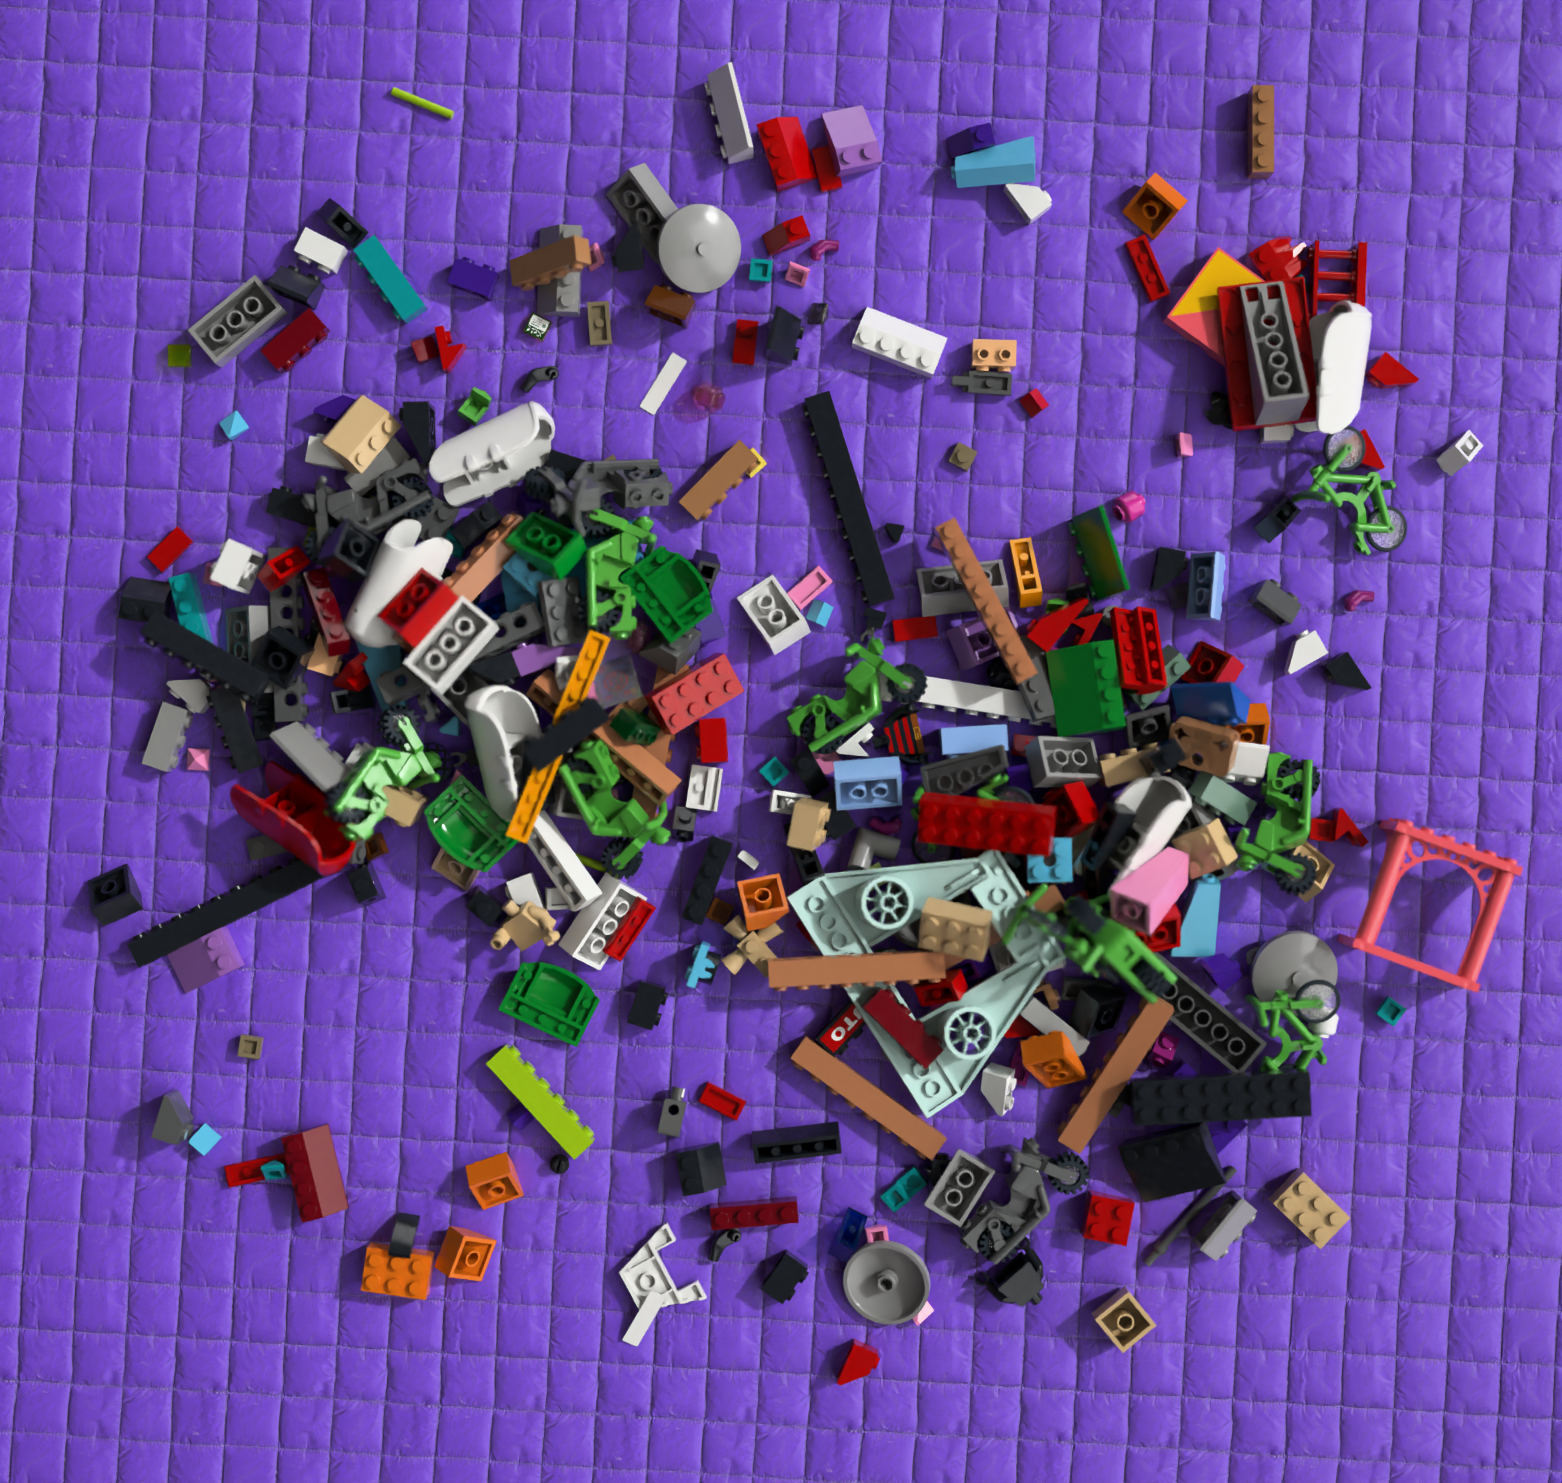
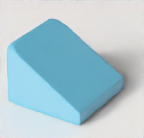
(204, 1139)

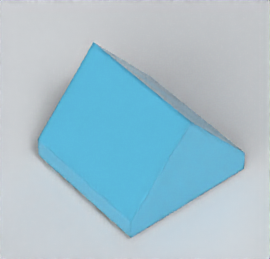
(819, 612)
(452, 727)

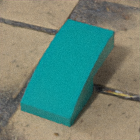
(904, 1188)

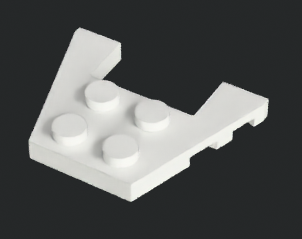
(647, 1273)

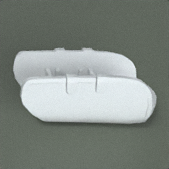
(1340, 358)
(493, 454)
(391, 570)
(499, 726)
(1159, 810)

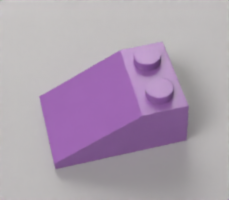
(851, 141)
(973, 643)
(538, 658)
(206, 959)

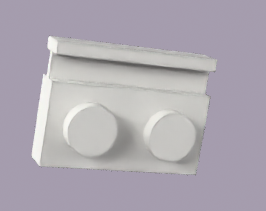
(704, 788)

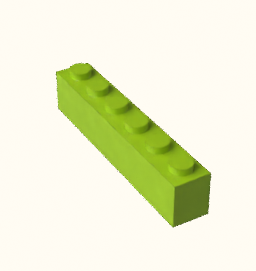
(541, 1101)

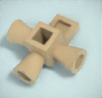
(751, 946)

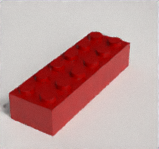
(986, 824)

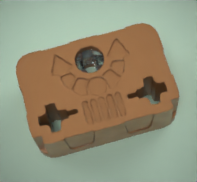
(1207, 740)

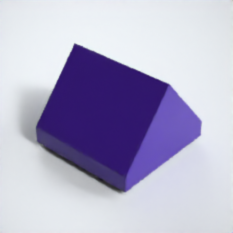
(527, 504)
(1233, 831)
(520, 1116)

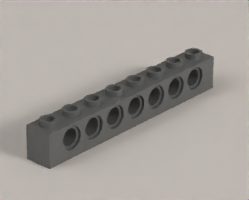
(296, 623)
(514, 636)

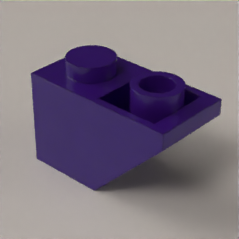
(334, 409)

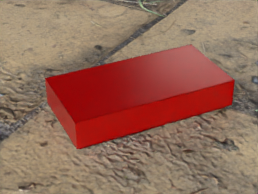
(825, 169)
(170, 549)
(915, 628)
(722, 1101)

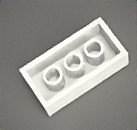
(451, 645)

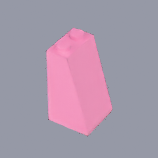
(1150, 891)

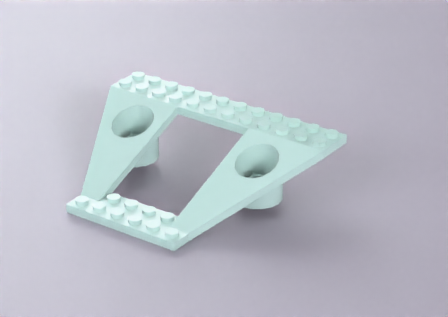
(840, 924)

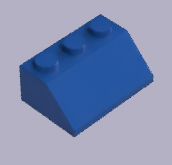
(1211, 702)

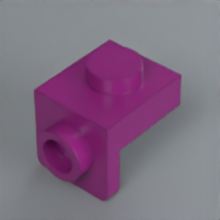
(1162, 1050)

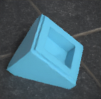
(234, 425)

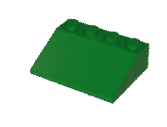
(1098, 553)
(1085, 689)

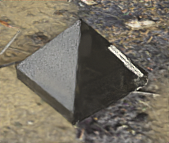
(818, 314)

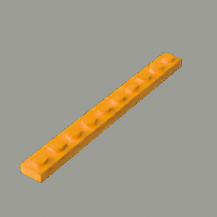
(575, 692)

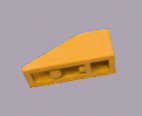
(1026, 573)

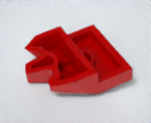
(1278, 259)

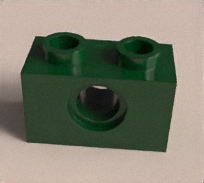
(635, 727)

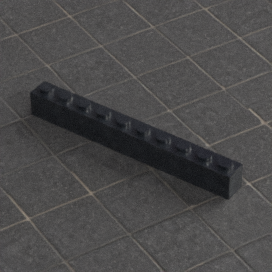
(849, 499)
(222, 911)

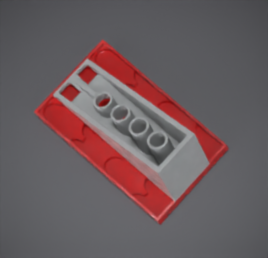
(1267, 353)

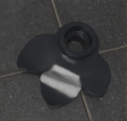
(1220, 410)

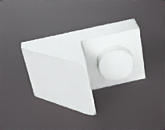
(852, 747)
(784, 801)

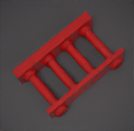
(1357, 276)

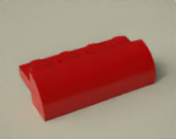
(1138, 649)

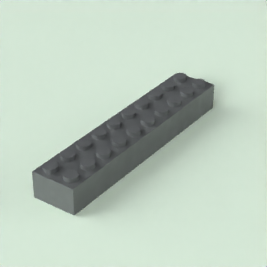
(1203, 1017)

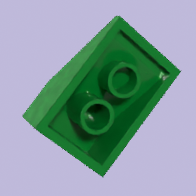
(547, 545)

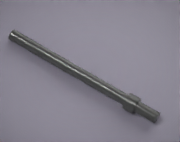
(1160, 1247)

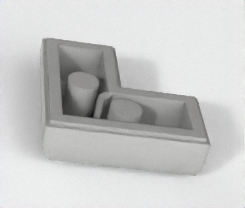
(869, 844)

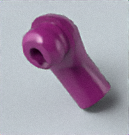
(822, 246)
(1356, 597)
(886, 828)

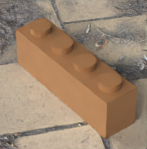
(1260, 131)
(550, 262)
(719, 480)

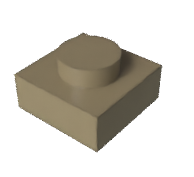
(962, 457)
(250, 1046)

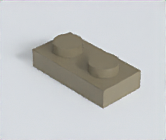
(599, 323)

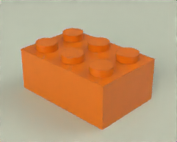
(396, 1274)

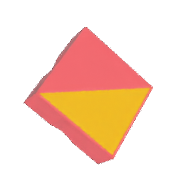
(1197, 310)

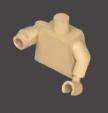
(525, 926)

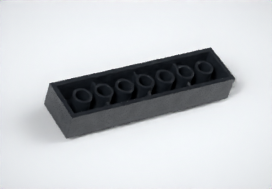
(1220, 1097)

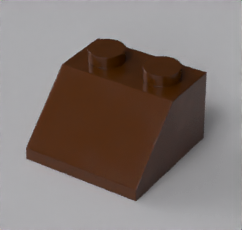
(670, 305)

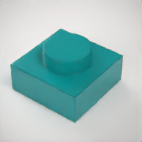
(760, 270)
(774, 771)
(1390, 1011)

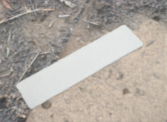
(663, 383)
(644, 1318)

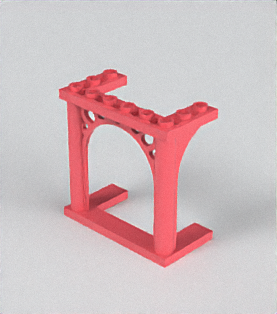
(1399, 839)

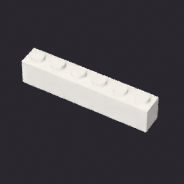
(561, 863)

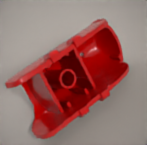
(295, 819)

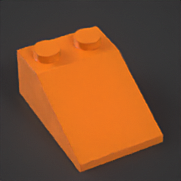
(1052, 1059)

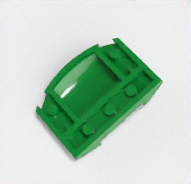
(669, 592)
(468, 826)
(551, 1000)

